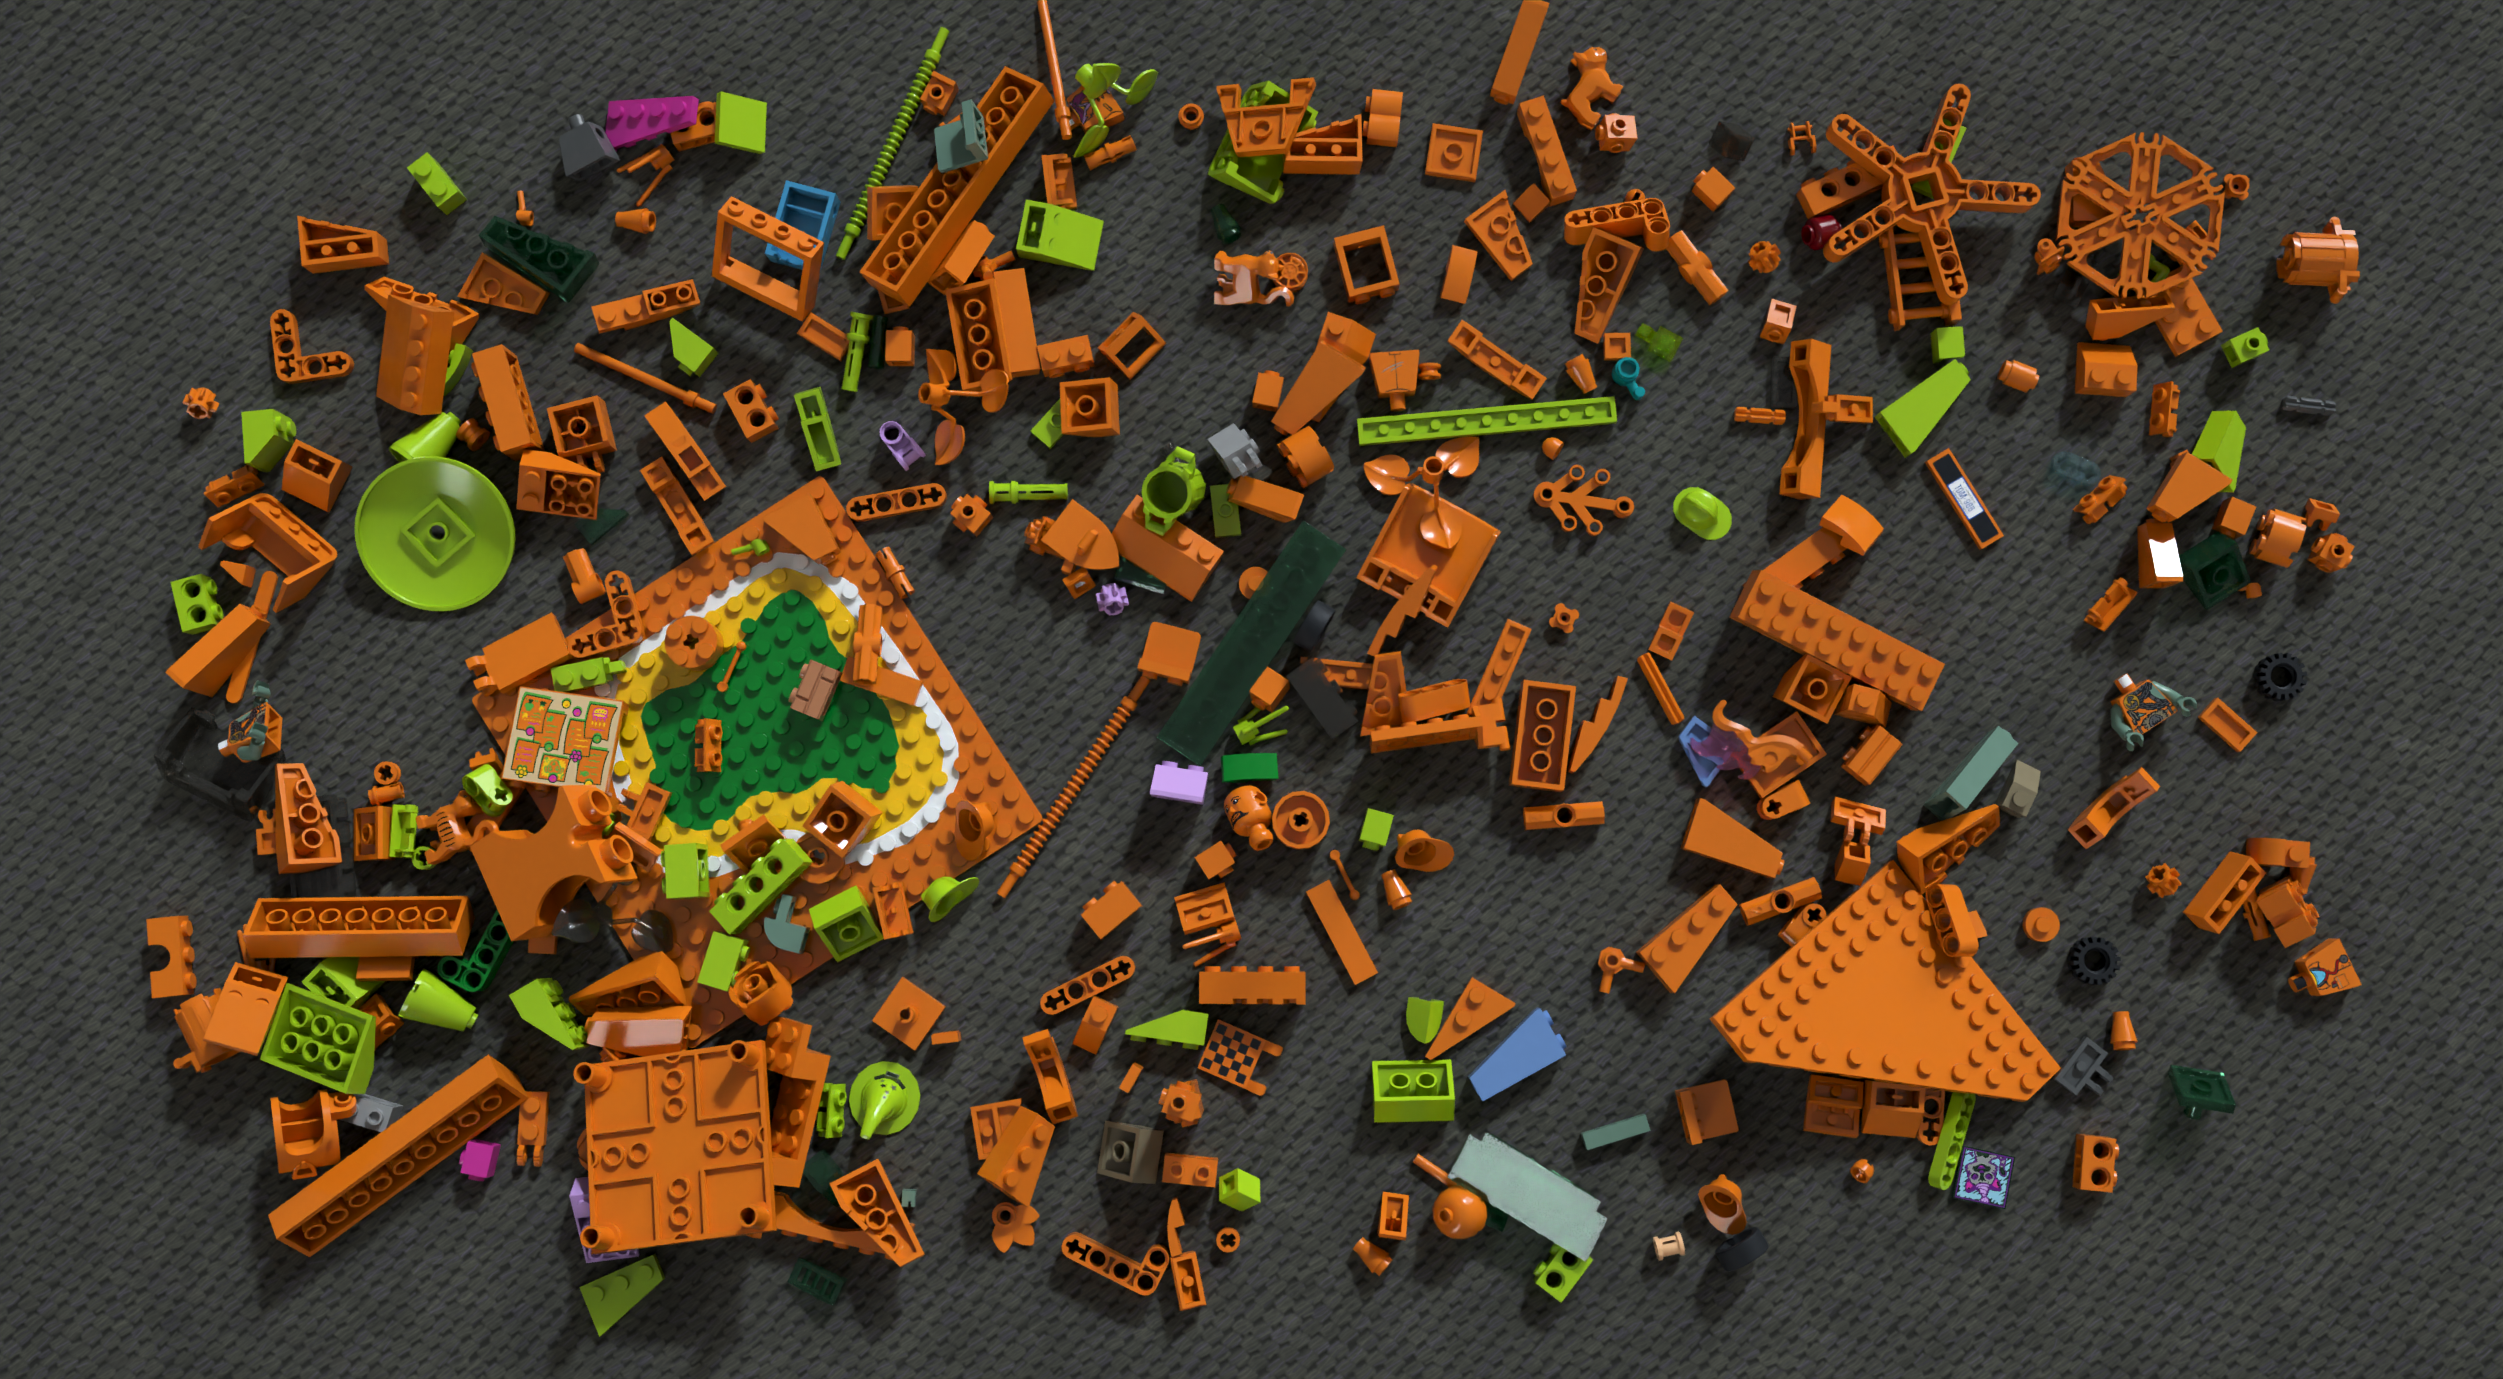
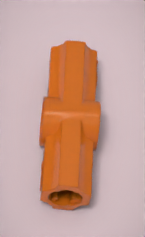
(1696, 268)
(867, 644)
(1580, 815)
(1795, 894)

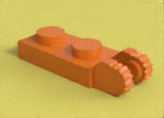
(533, 1126)

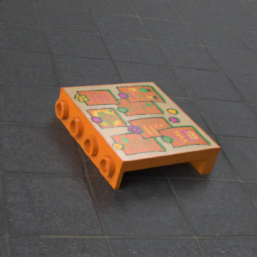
(562, 740)

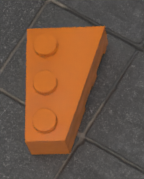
(1327, 149)

